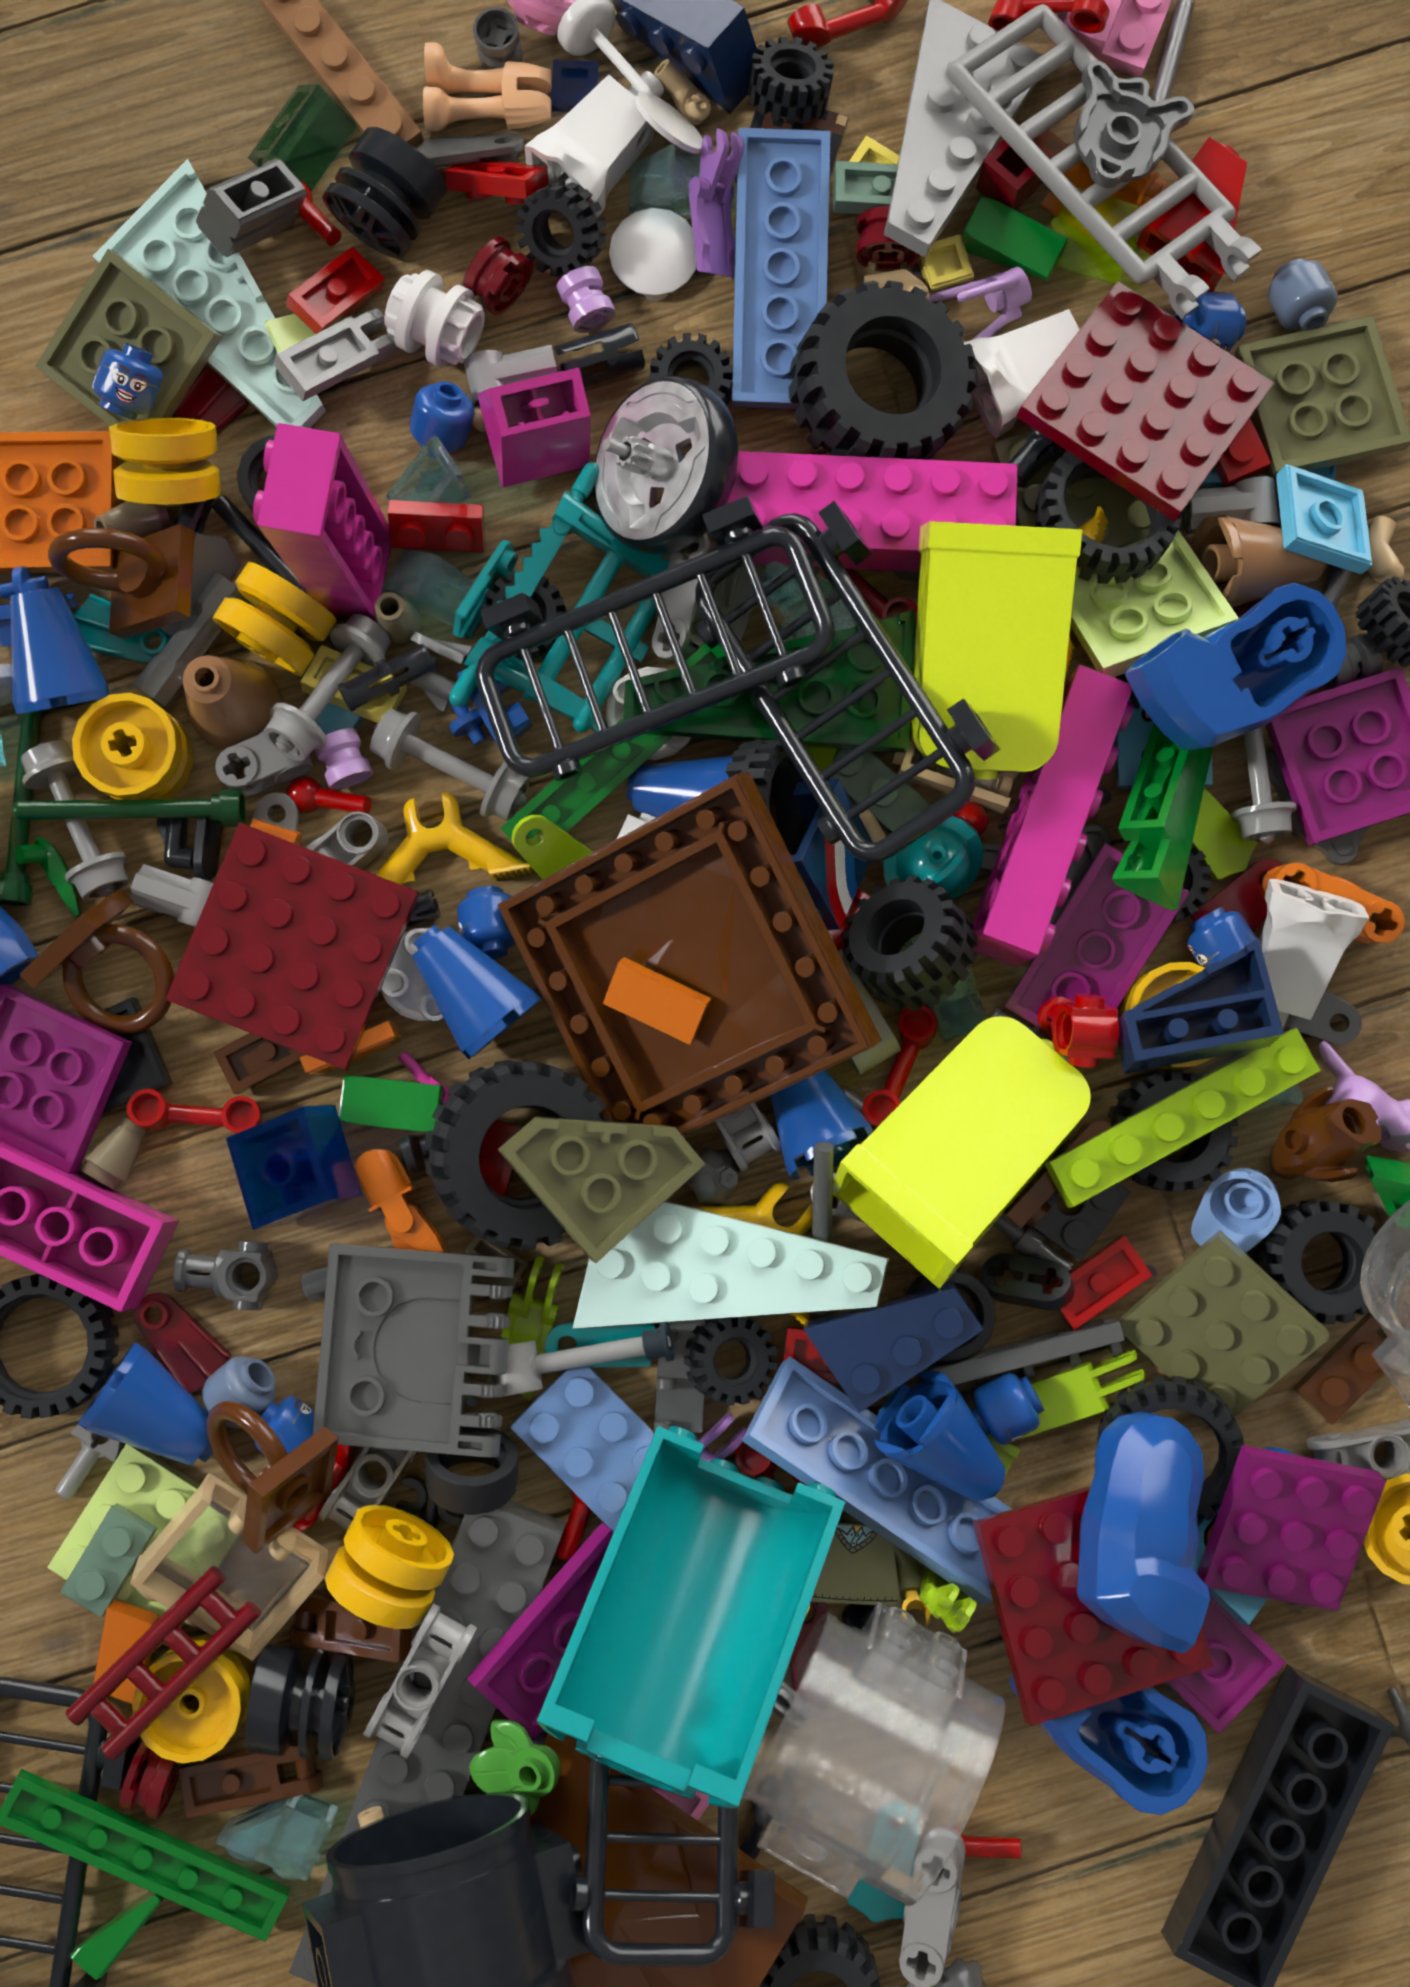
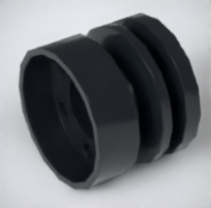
(385, 192)
(299, 1702)

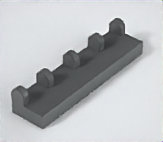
(1035, 1350)
(676, 1397)

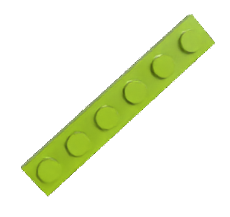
(1181, 1118)

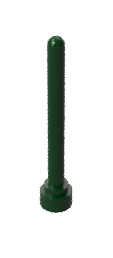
(224, 807)
(14, 883)

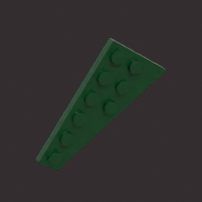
(743, 721)

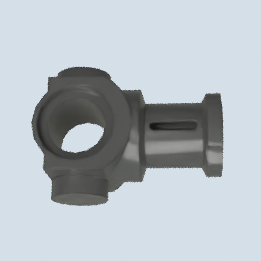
(226, 1273)

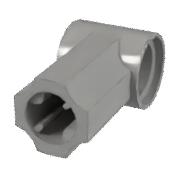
(493, 368)
(1247, 500)
(170, 894)

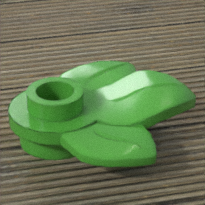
(511, 1763)

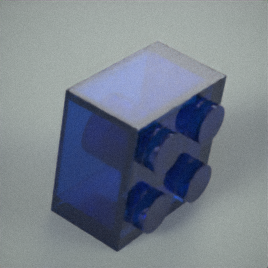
(293, 1166)

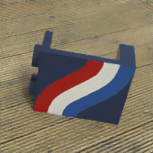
(828, 869)

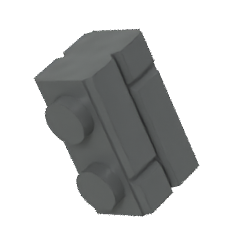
(251, 207)

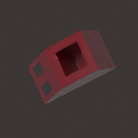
(1008, 177)

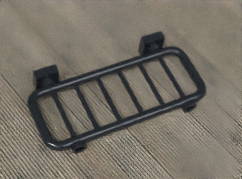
(515, 616)
(951, 743)
(113, 1778)
(748, 1898)

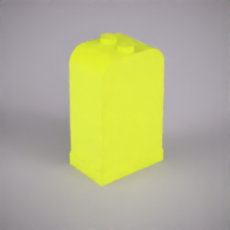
(996, 634)
(963, 1145)

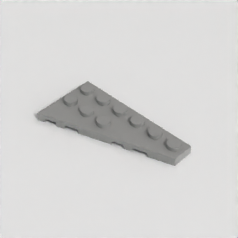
(942, 130)

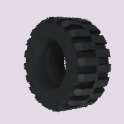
(913, 333)
(459, 1134)

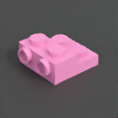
(1127, 34)

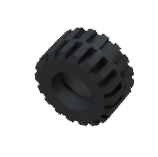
(927, 966)
(1205, 1154)
(1284, 1251)
(824, 1948)

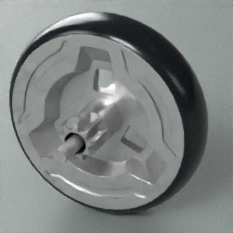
(631, 469)

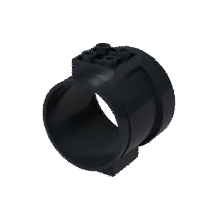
(449, 1900)

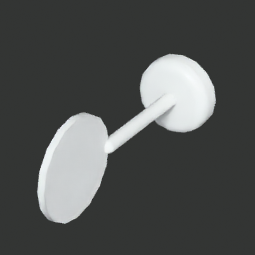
(585, 29)

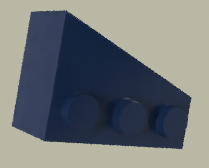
(700, 37)
(1204, 1017)
(891, 1343)

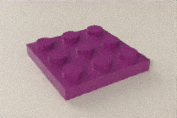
(1347, 755)
(53, 1077)
(1290, 1528)

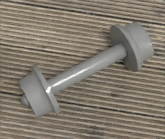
(295, 730)
(396, 738)
(1265, 818)
(98, 875)

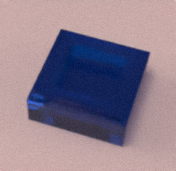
(572, 82)

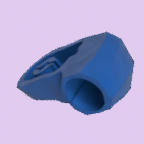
(1243, 672)
(1144, 1532)
(1136, 1746)

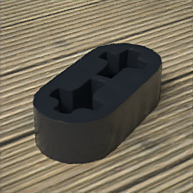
(1030, 1273)

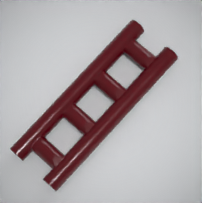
(161, 1694)

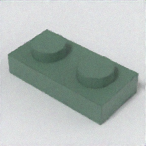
(862, 186)
(108, 1559)

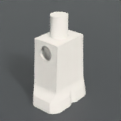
(596, 139)
(1014, 365)
(1305, 943)

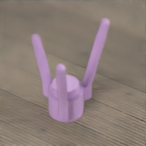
(1002, 293)

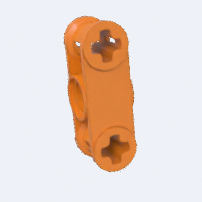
(1386, 912)

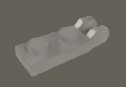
(334, 354)

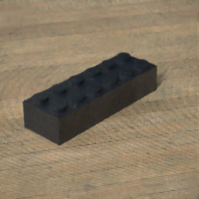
(1276, 1831)

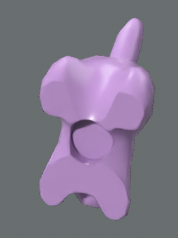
(1392, 1114)

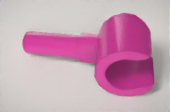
(422, 1076)

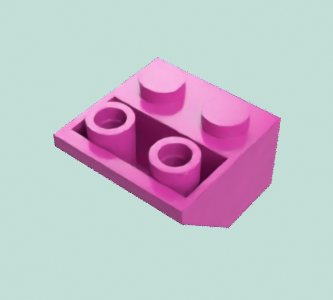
(537, 426)

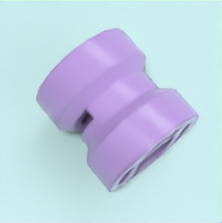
(586, 301)
(344, 760)

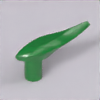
(54, 867)

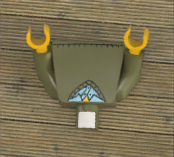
(868, 1570)

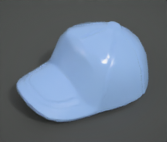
(1241, 1206)

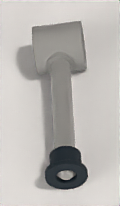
(527, 1365)

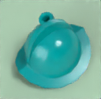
(946, 855)

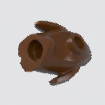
(1324, 1138)

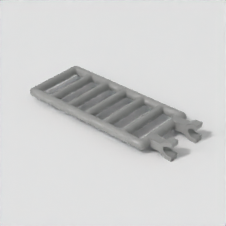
(1161, 266)

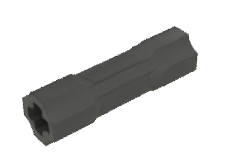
(194, 638)

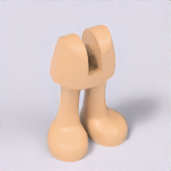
(522, 88)

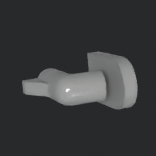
(433, 684)

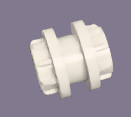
(427, 316)

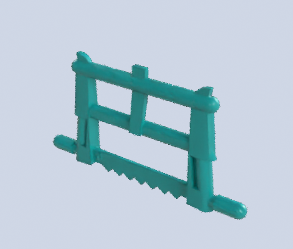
(581, 520)

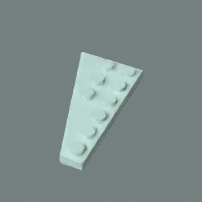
(218, 289)
(716, 1266)

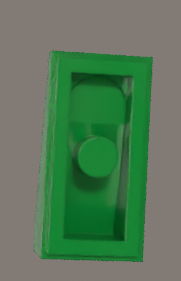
(1012, 239)
(389, 1103)
(107, 1942)

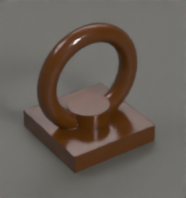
(148, 576)
(83, 944)
(286, 1486)

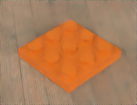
(51, 488)

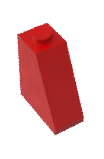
(1227, 173)

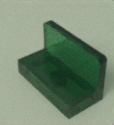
(305, 134)

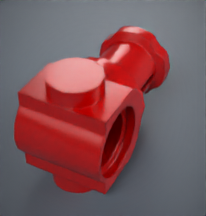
(1081, 1028)

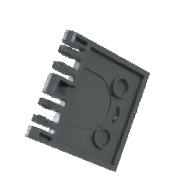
(404, 1348)

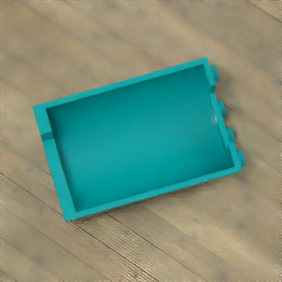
(691, 1621)

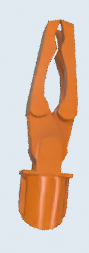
(389, 1189)

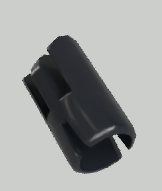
(610, 341)

